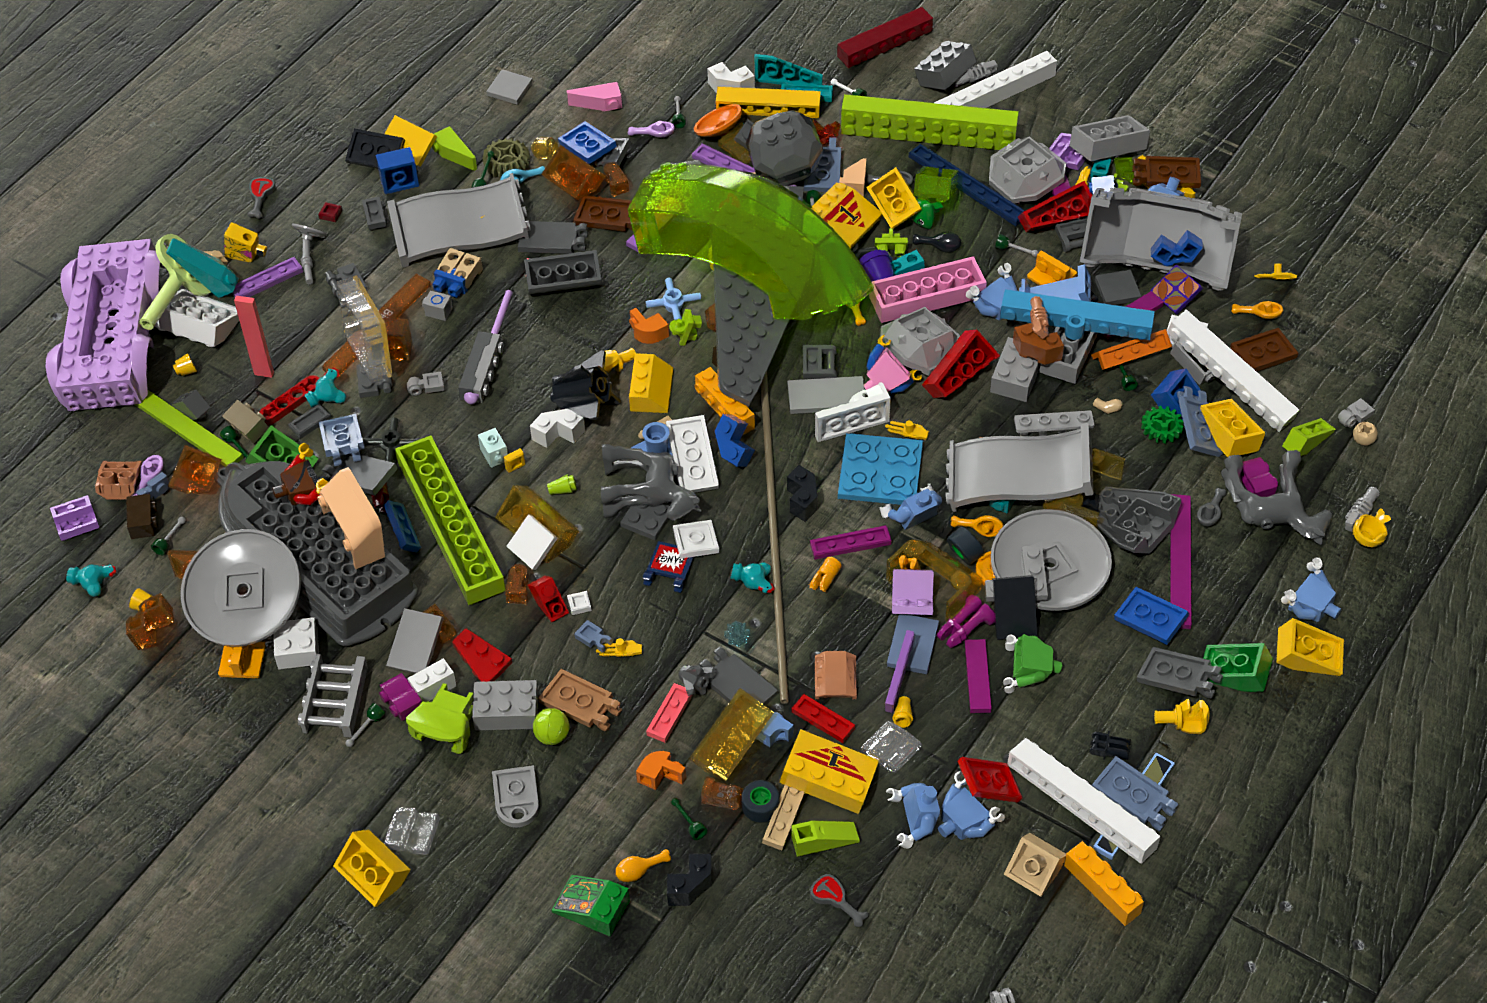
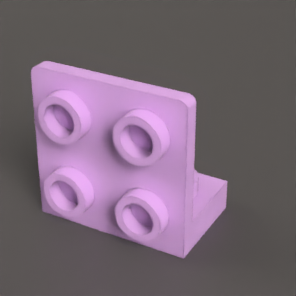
(912, 592)

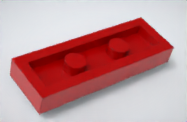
(823, 718)

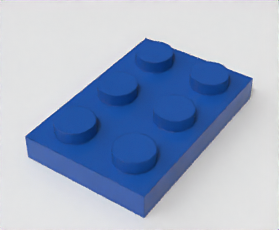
(587, 142)
(1151, 615)

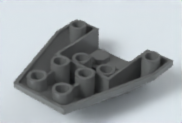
(1136, 517)

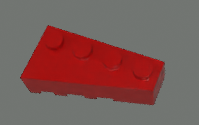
(1063, 207)
(960, 363)

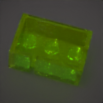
(930, 185)

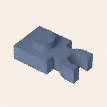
(156, 486)
(592, 635)

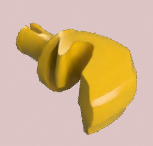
(616, 360)
(1186, 717)

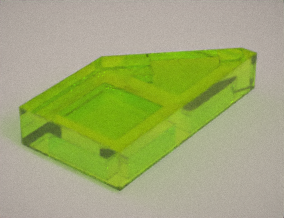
(1123, 167)

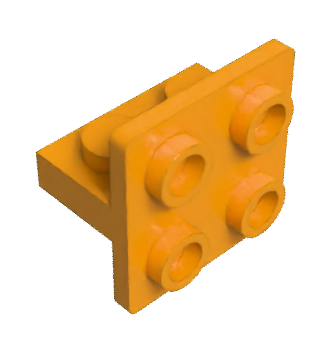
(1049, 270)
(242, 661)

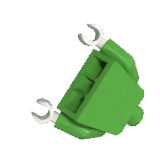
(1031, 661)

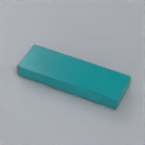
(826, 90)

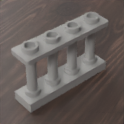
(1052, 422)
(350, 705)

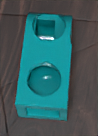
(1100, 168)
(908, 263)

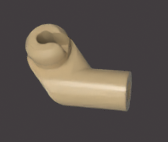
(1109, 406)

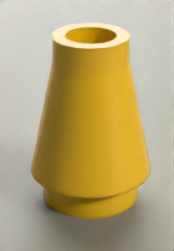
(903, 713)

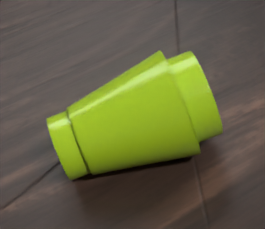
(562, 485)

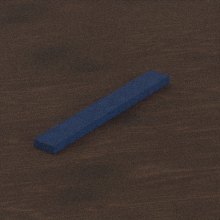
(969, 185)

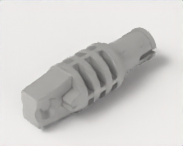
(977, 72)
(1361, 506)

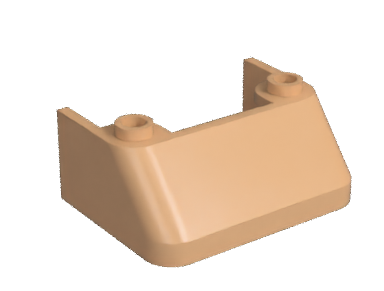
(355, 517)

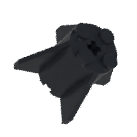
(584, 388)

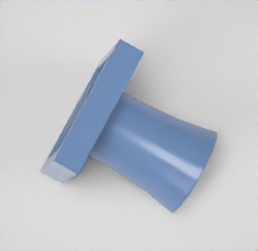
(655, 438)

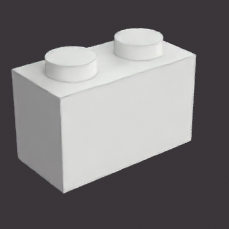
(429, 680)

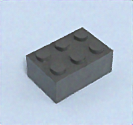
(945, 65)

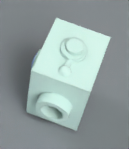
(492, 447)

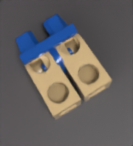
(456, 273)

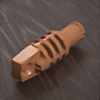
(1039, 317)

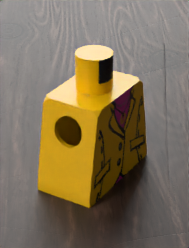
(242, 244)

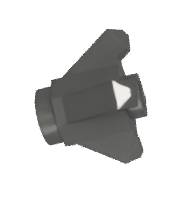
(696, 678)

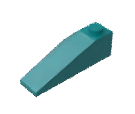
(778, 71)
(204, 267)

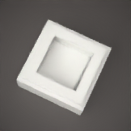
(579, 603)

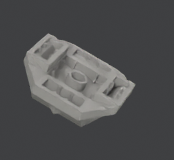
(1025, 170)
(919, 339)

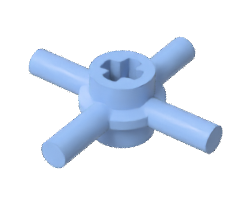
(673, 299)

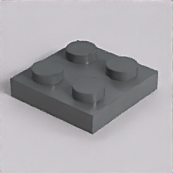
(646, 520)

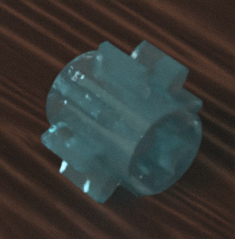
(737, 633)

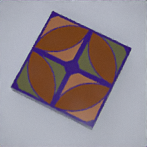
(1176, 289)

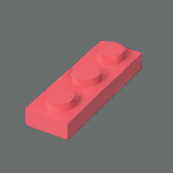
(668, 713)

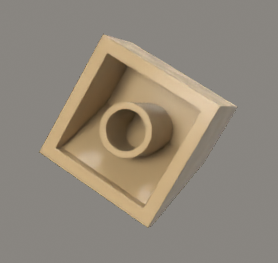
(1035, 864)

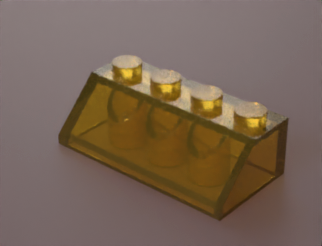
(525, 501)
(731, 735)

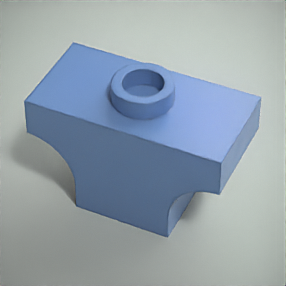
(776, 729)

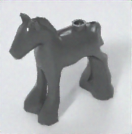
(654, 492)
(1277, 508)

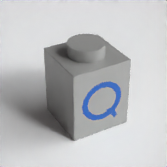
(437, 305)

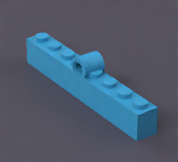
(1080, 315)

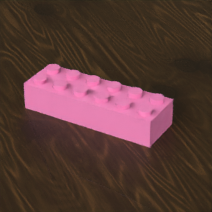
(928, 288)

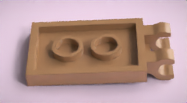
(580, 700)

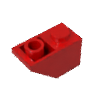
(548, 598)

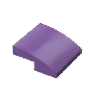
(1062, 149)
(74, 517)

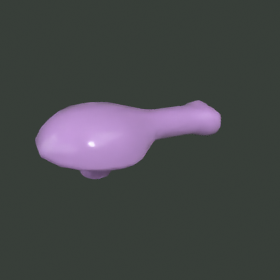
(659, 129)
(149, 469)

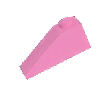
(598, 97)

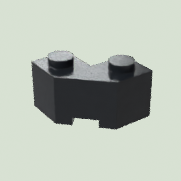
(803, 487)
(684, 888)

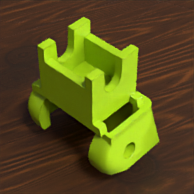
(443, 719)

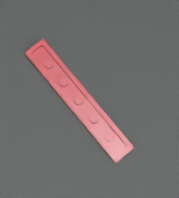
(254, 336)

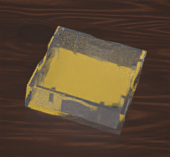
(364, 329)

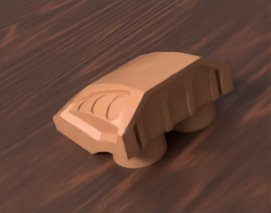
(117, 479)
(835, 675)

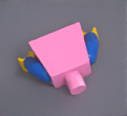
(887, 369)

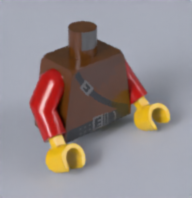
(300, 480)

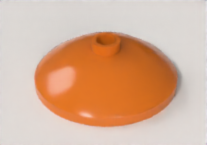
(718, 121)

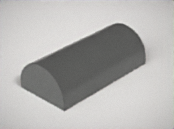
(562, 272)

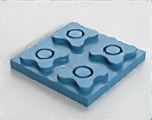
(879, 469)

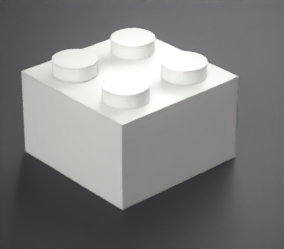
(296, 643)

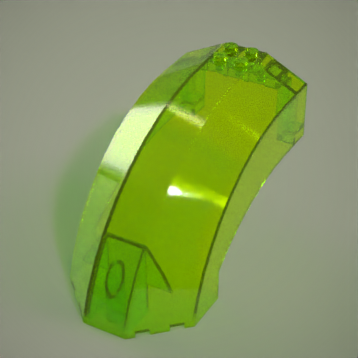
(750, 230)

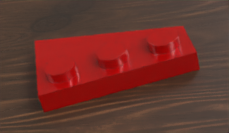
(483, 658)

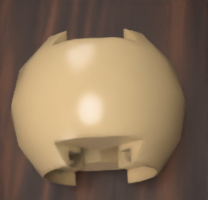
(1365, 433)

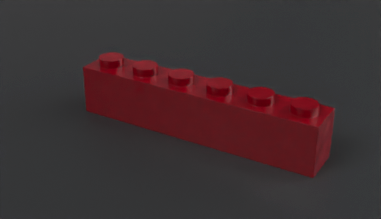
(885, 37)

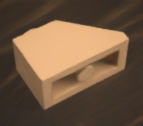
(855, 176)

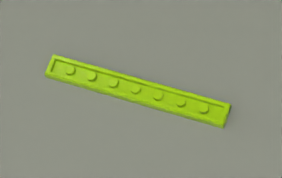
(189, 429)

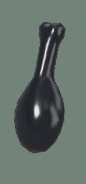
(943, 241)

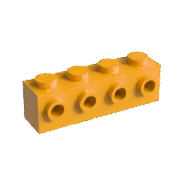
(707, 386)
(1104, 883)

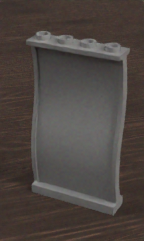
(452, 219)
(1020, 467)

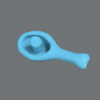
(521, 175)

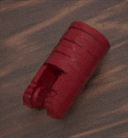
(381, 498)

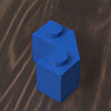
(1184, 251)
(728, 437)

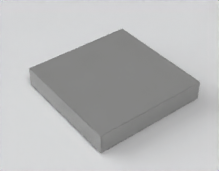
(509, 87)

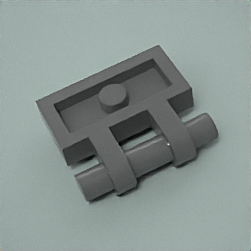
(343, 272)
(369, 389)

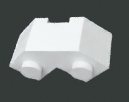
(721, 76)
(557, 423)

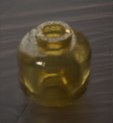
(544, 147)

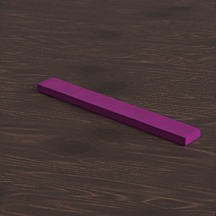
(1181, 559)

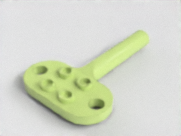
(177, 277)

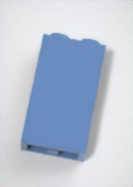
(1073, 288)

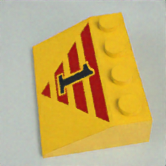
(847, 212)
(829, 771)

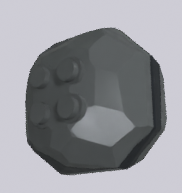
(784, 147)

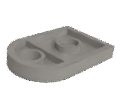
(516, 793)

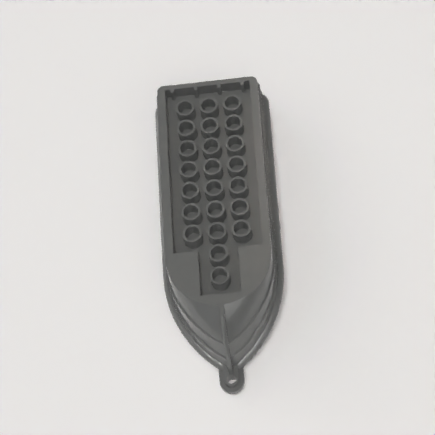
(340, 598)

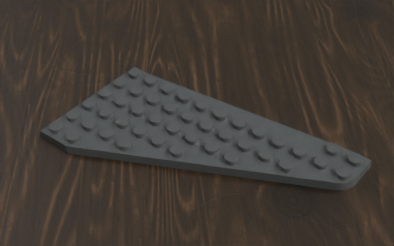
(744, 334)

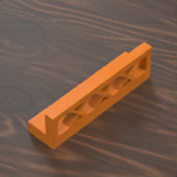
(1132, 350)

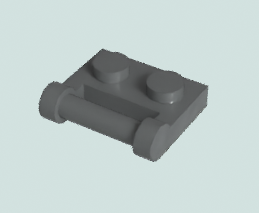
(1071, 230)
(813, 361)

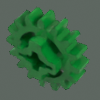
(1162, 424)

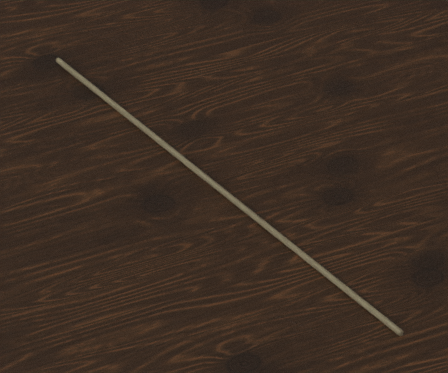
(774, 543)

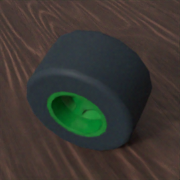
(965, 545)
(760, 800)

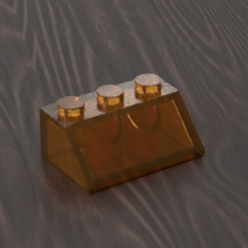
(572, 174)

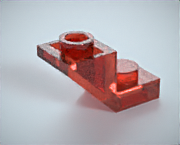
(829, 130)

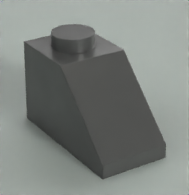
(191, 405)

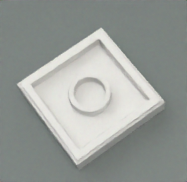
(695, 539)
(532, 542)

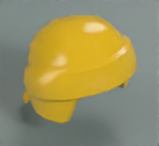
(1371, 530)

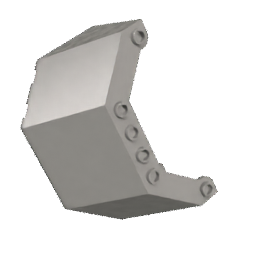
(1127, 225)

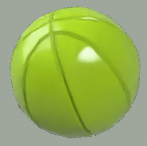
(551, 726)

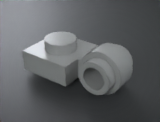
(431, 382)
(1357, 411)

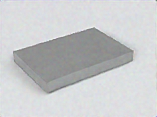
(414, 641)

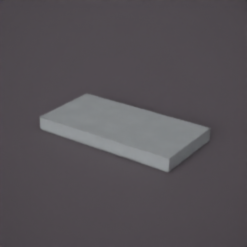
(822, 393)

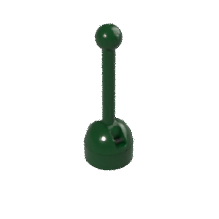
(480, 181)
(1132, 383)
(229, 435)
(696, 829)

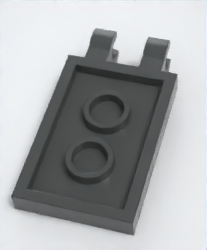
(554, 237)
(369, 472)
(1179, 673)
(736, 674)

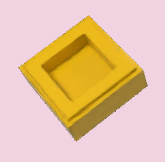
(514, 460)

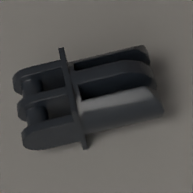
(1110, 746)

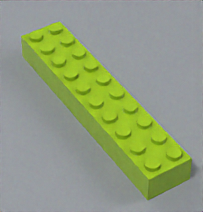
(928, 122)
(450, 520)

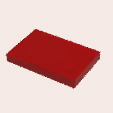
(989, 779)

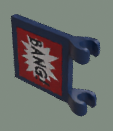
(667, 563)

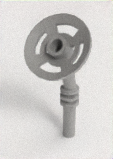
(307, 235)

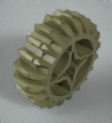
(508, 156)

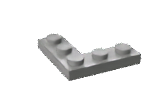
(1032, 565)

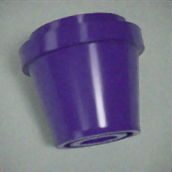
(877, 264)

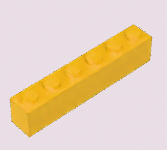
(770, 101)

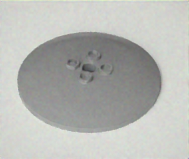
(1069, 542)
(219, 572)

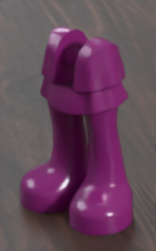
(973, 604)

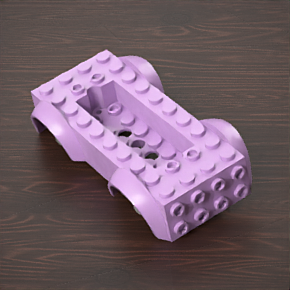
(83, 367)

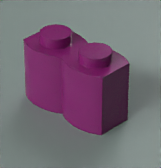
(1257, 477)
(400, 696)

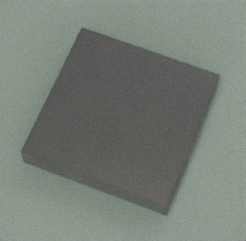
(1117, 287)

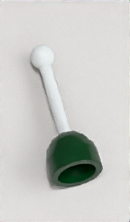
(857, 92)

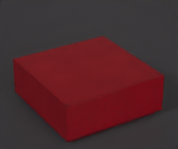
(330, 212)

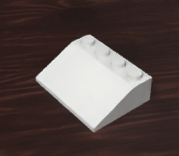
(198, 318)

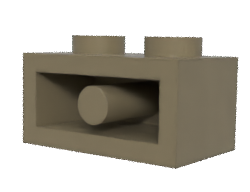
(245, 421)

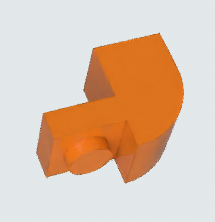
(650, 329)
(657, 766)

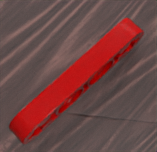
(287, 397)

